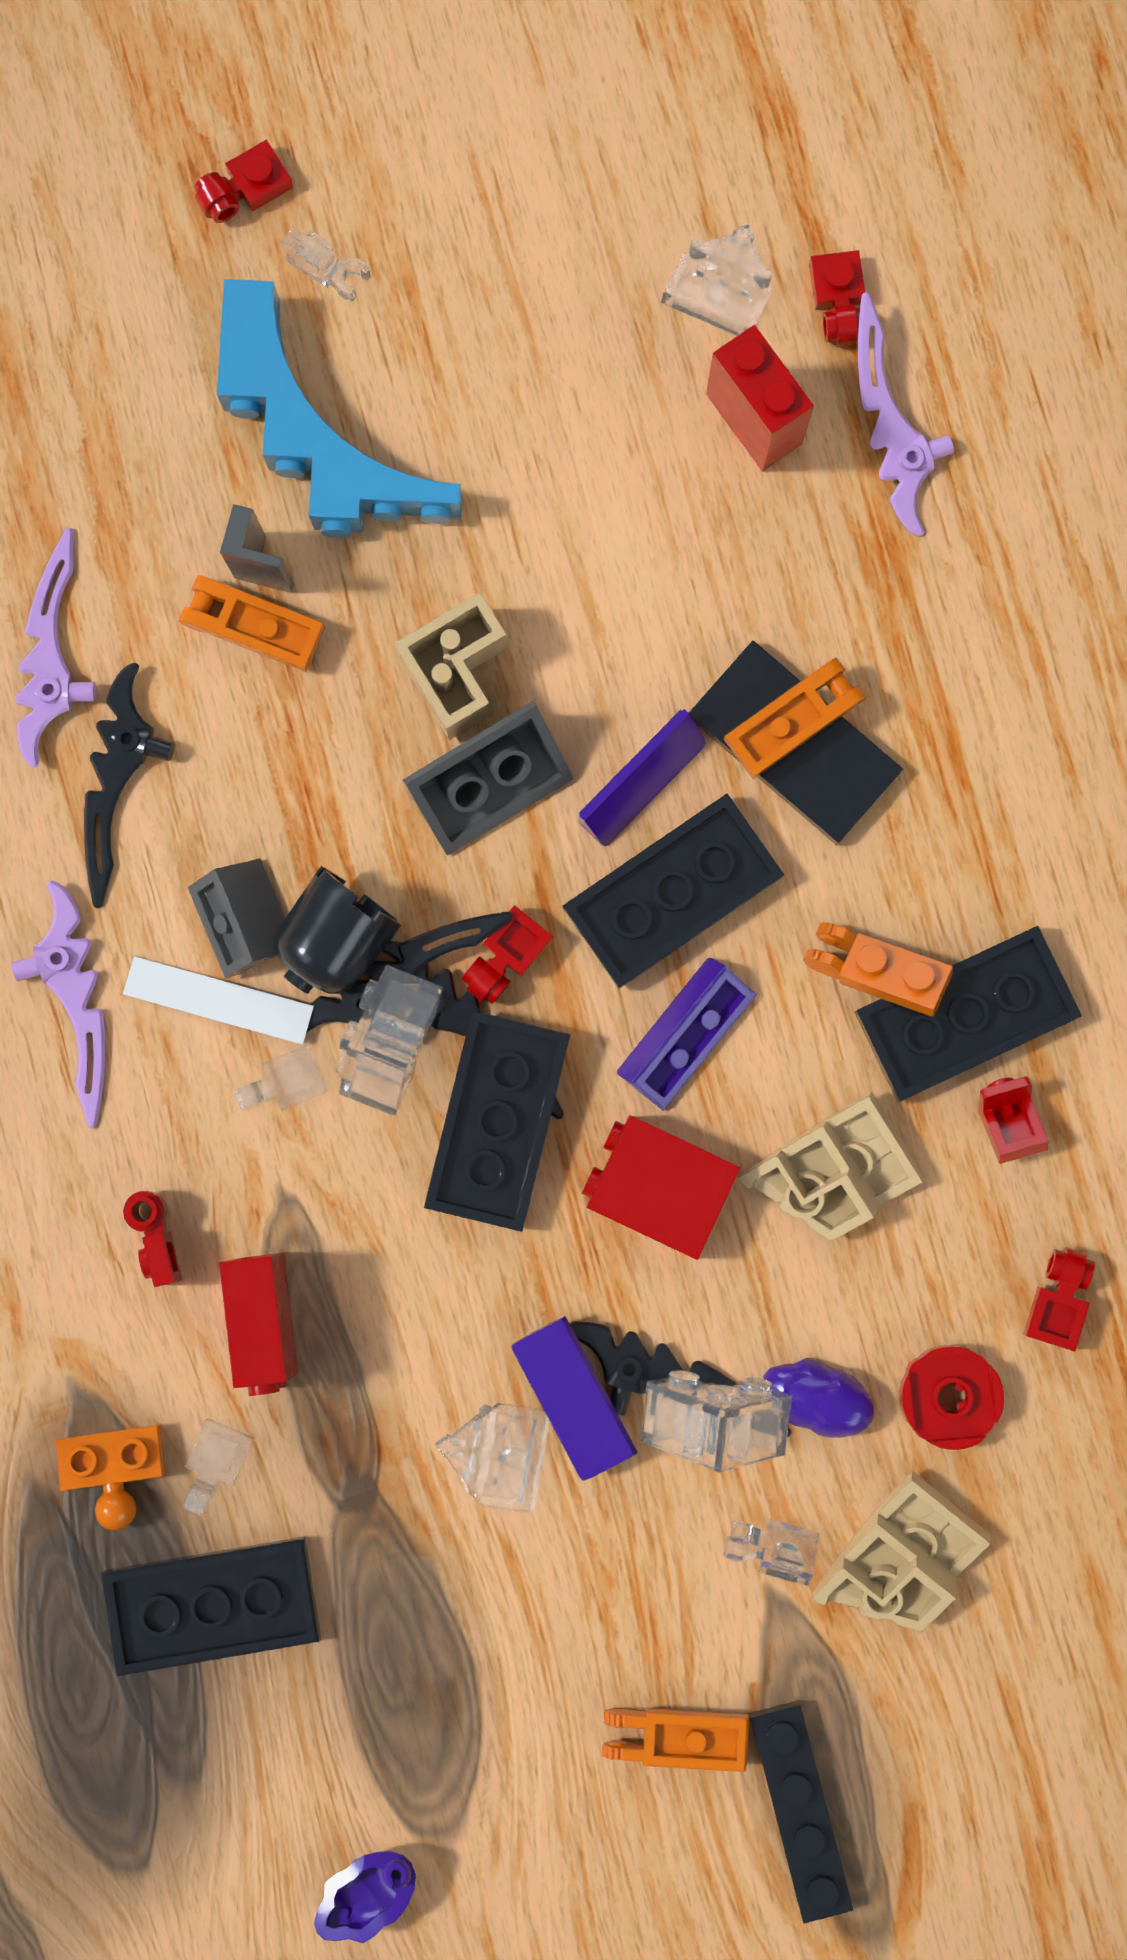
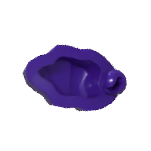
(823, 1398)
(365, 1897)

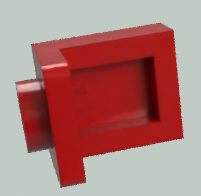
(1012, 1119)

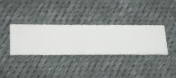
(218, 1000)

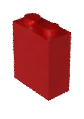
(758, 397)
(660, 1186)
(258, 1322)

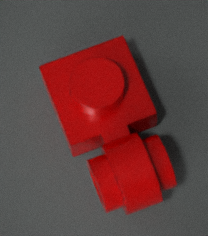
(254, 176)
(838, 285)
(514, 946)
(158, 1256)
(1056, 1314)

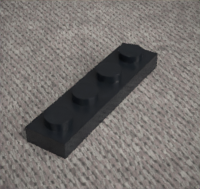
(801, 1812)

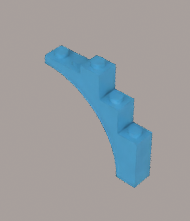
(296, 439)

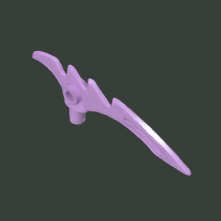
(908, 453)
(52, 686)
(59, 964)

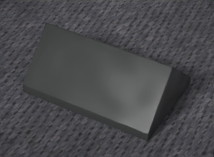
(488, 778)

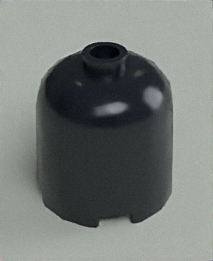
(331, 935)

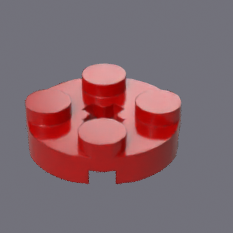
(973, 1416)

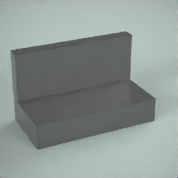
(244, 556)
(238, 914)

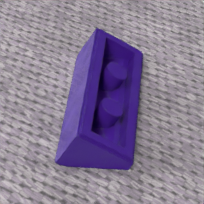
(642, 778)
(686, 1033)
(573, 1399)

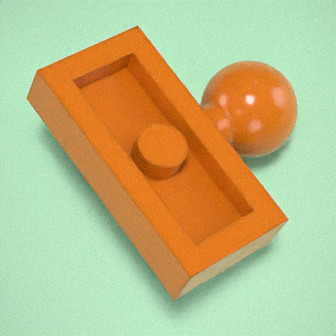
(109, 1462)

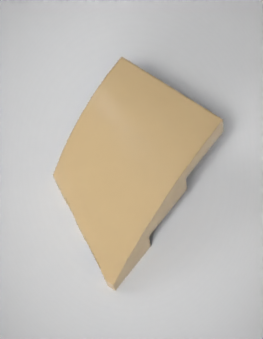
(838, 1170)
(905, 1557)

